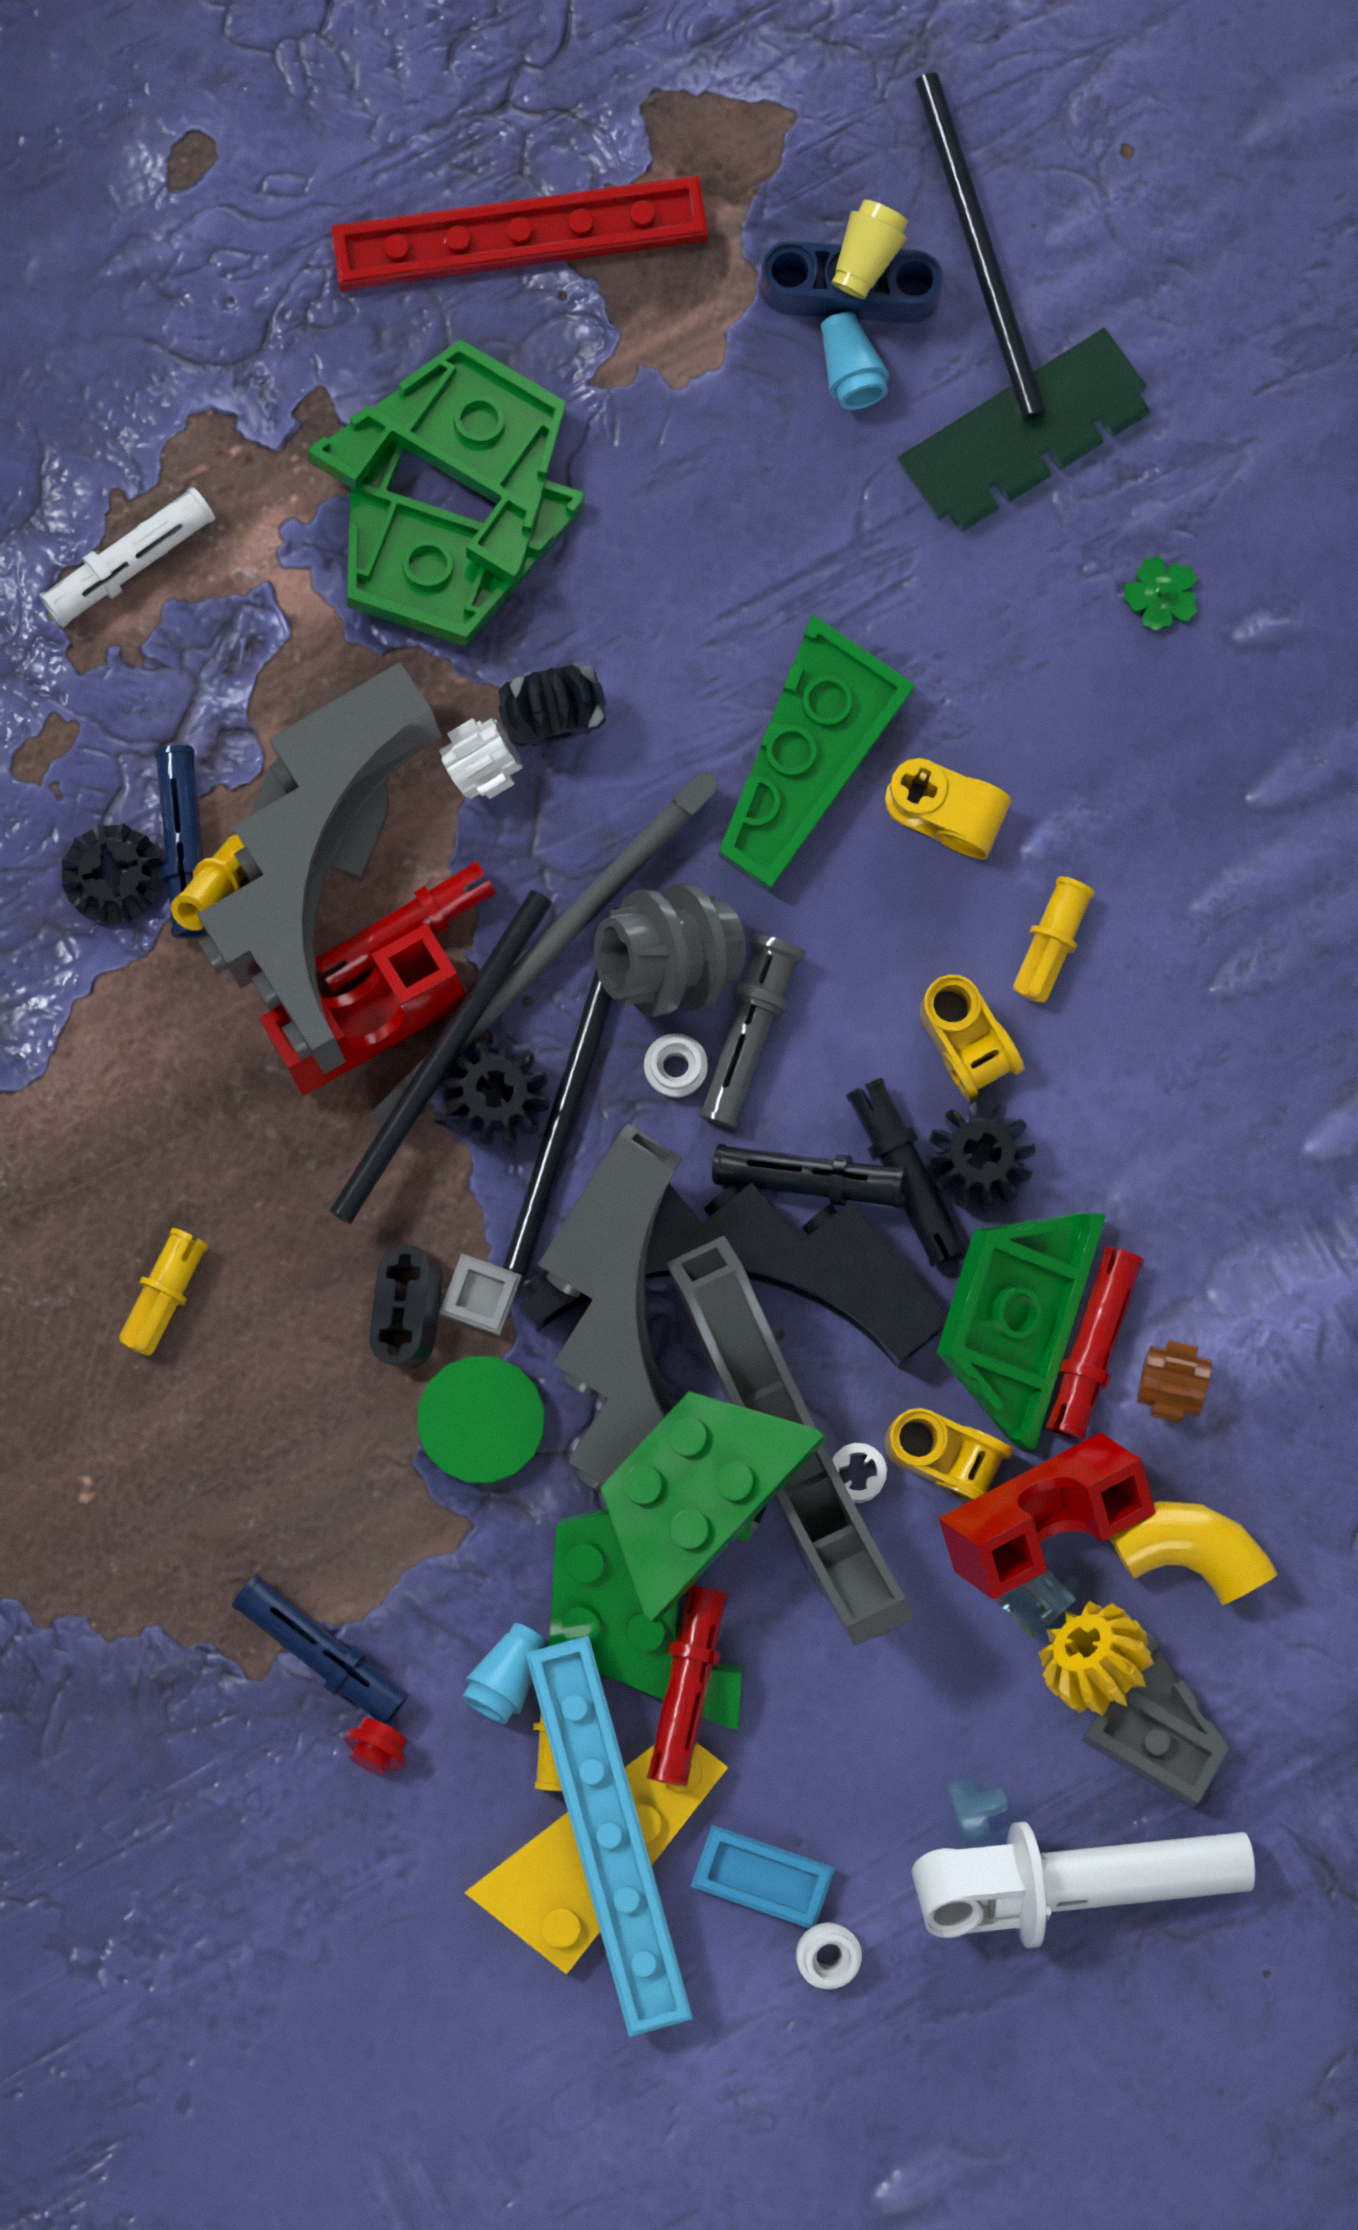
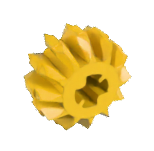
(1095, 1658)

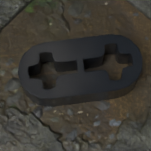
(406, 1306)

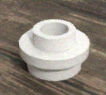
(681, 1046)
(838, 1972)

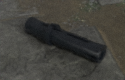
(895, 1149)
(834, 1179)

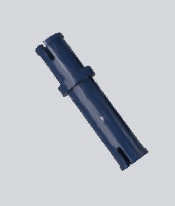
(180, 824)
(261, 1602)

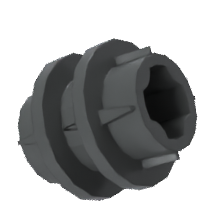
(669, 950)

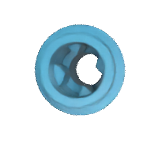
(852, 363)
(503, 1677)

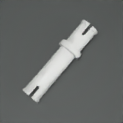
(125, 558)

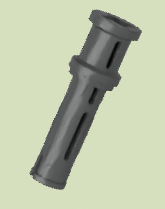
(758, 1002)

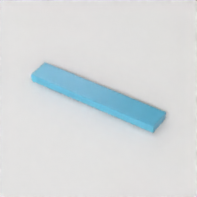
(608, 1836)

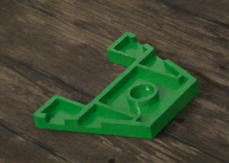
(473, 425)
(412, 556)
(598, 1600)

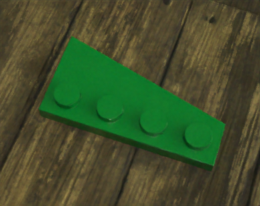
(819, 736)

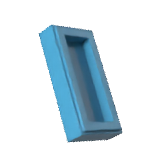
(762, 1877)

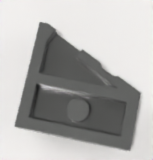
(1161, 1733)

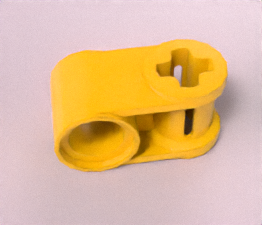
(953, 808)
(970, 1039)
(951, 1454)

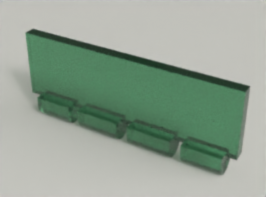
(1002, 450)

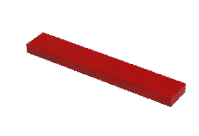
(519, 233)

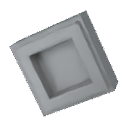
(480, 1295)

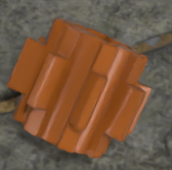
(1174, 1381)

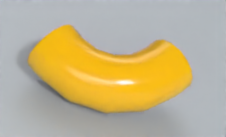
(1198, 1540)

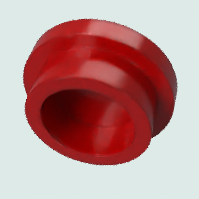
(376, 1746)

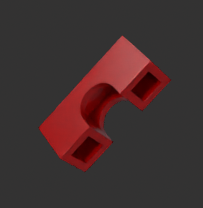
(403, 995)
(1085, 1489)

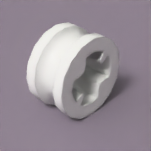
(874, 1483)

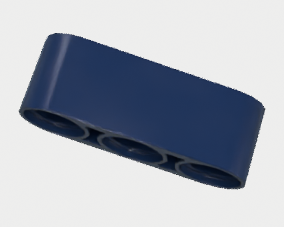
(822, 299)

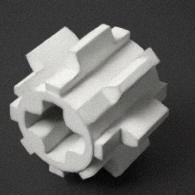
(481, 758)

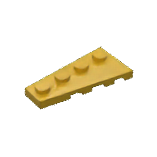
(543, 1884)

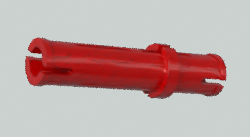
(430, 907)
(1088, 1364)
(687, 1685)

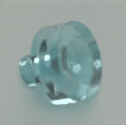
(973, 1808)

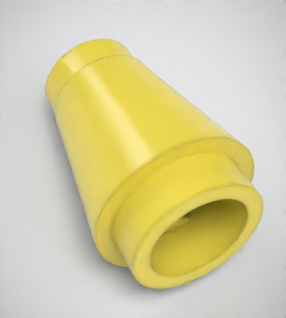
(868, 247)

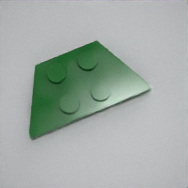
(1017, 1316)
(697, 1490)

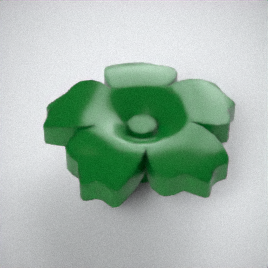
(1161, 594)

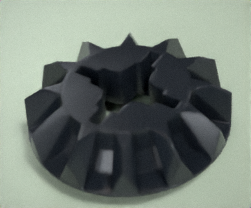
(138, 885)

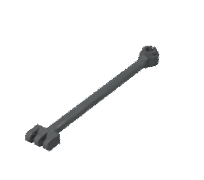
(578, 915)

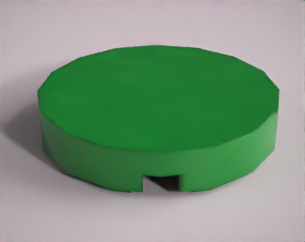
(481, 1420)

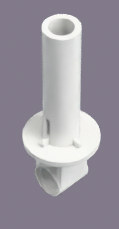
(1021, 1887)

